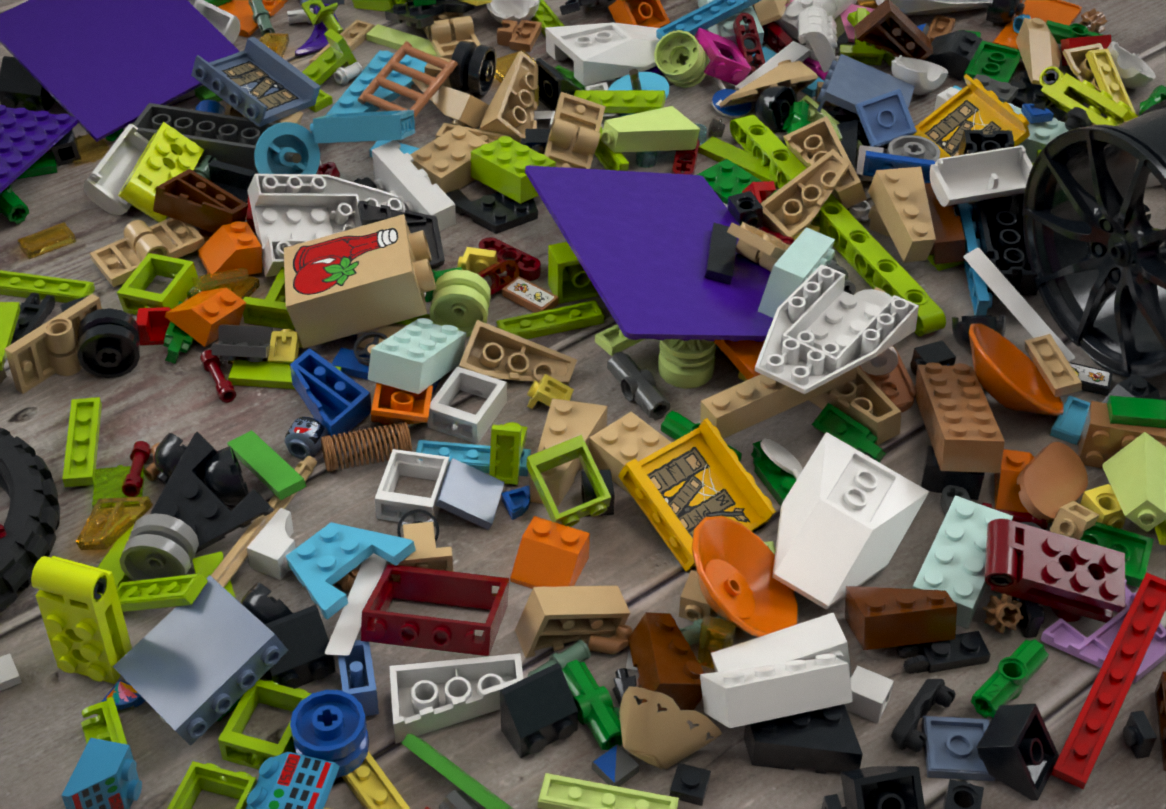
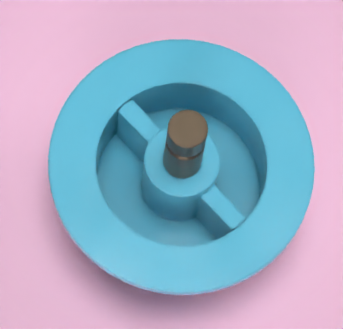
(287, 150)

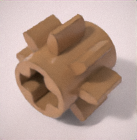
(1093, 21)
(1003, 613)

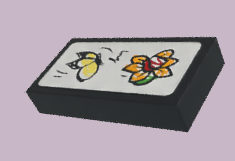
(1093, 379)

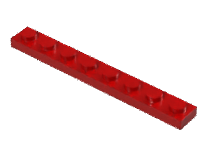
(1112, 683)

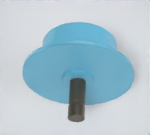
(640, 81)

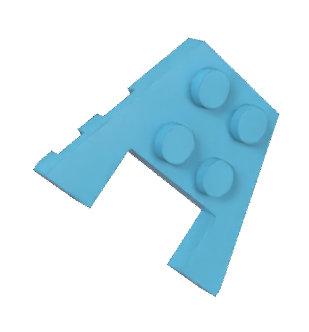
(335, 553)

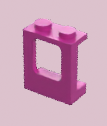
(720, 64)

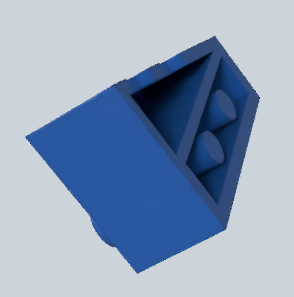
(329, 393)

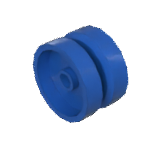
(332, 729)

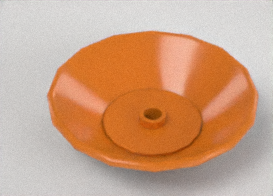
(1010, 374)
(737, 577)

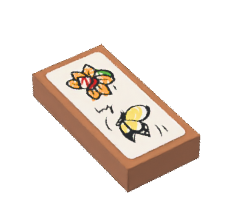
(530, 295)

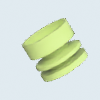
(676, 50)
(686, 362)

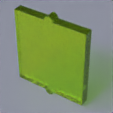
(109, 483)

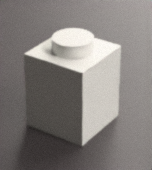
(869, 694)

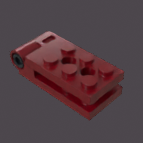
(1054, 570)

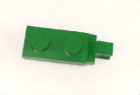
(176, 341)
(848, 430)
(773, 477)

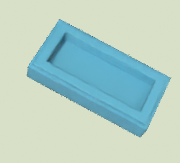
(1071, 422)

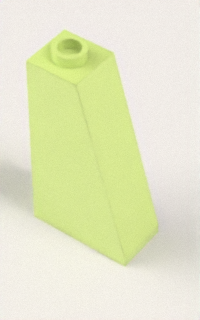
(650, 131)
(1139, 480)

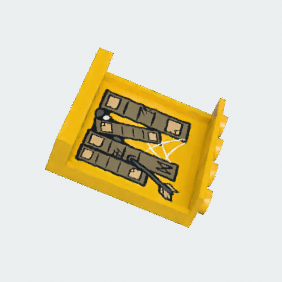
(971, 110)
(694, 481)

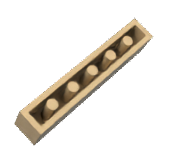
(757, 401)

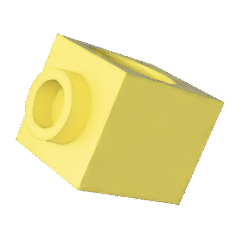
(1104, 502)

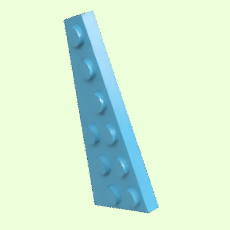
(349, 100)

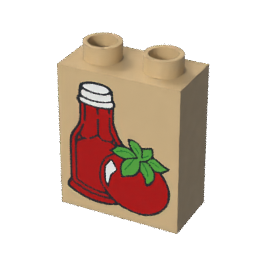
(357, 280)

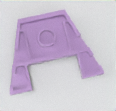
(1096, 646)

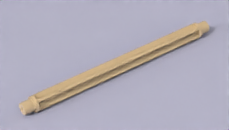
(239, 553)

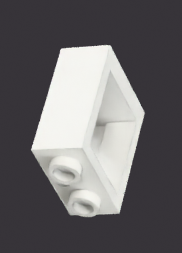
(470, 426)
(393, 505)

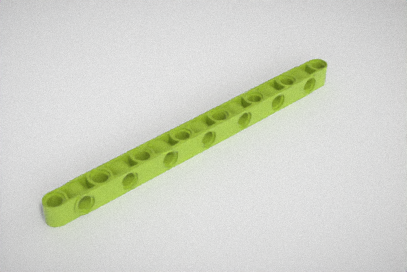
(835, 221)

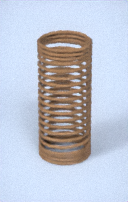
(329, 448)

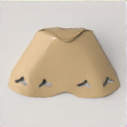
(663, 736)

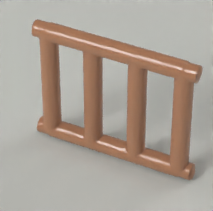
(393, 64)

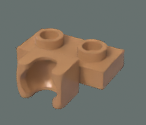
(519, 36)

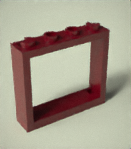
(434, 632)

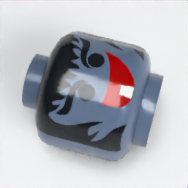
(304, 437)

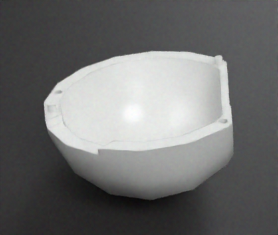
(513, 9)
(1131, 67)
(920, 73)

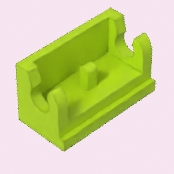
(105, 725)

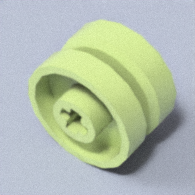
(460, 300)

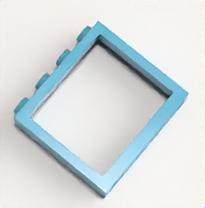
(363, 126)

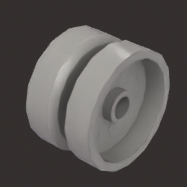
(914, 147)
(158, 548)

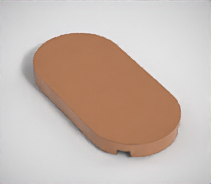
(896, 385)
(1052, 481)

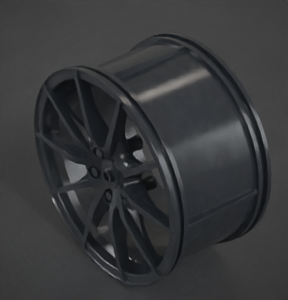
(1095, 243)

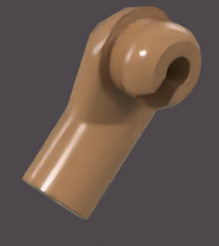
(612, 644)

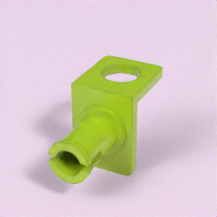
(325, 15)

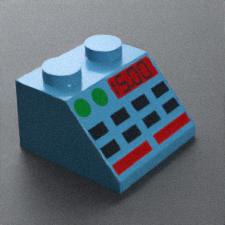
(103, 778)
(293, 783)

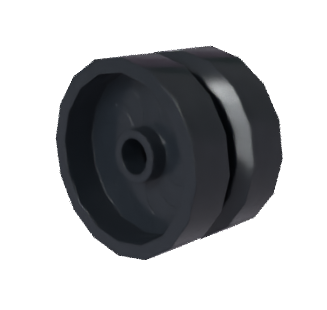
(474, 68)
(108, 343)

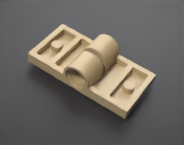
(448, 31)
(574, 132)
(165, 238)
(758, 245)
(49, 347)

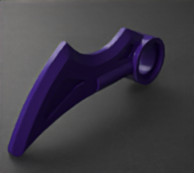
(317, 39)

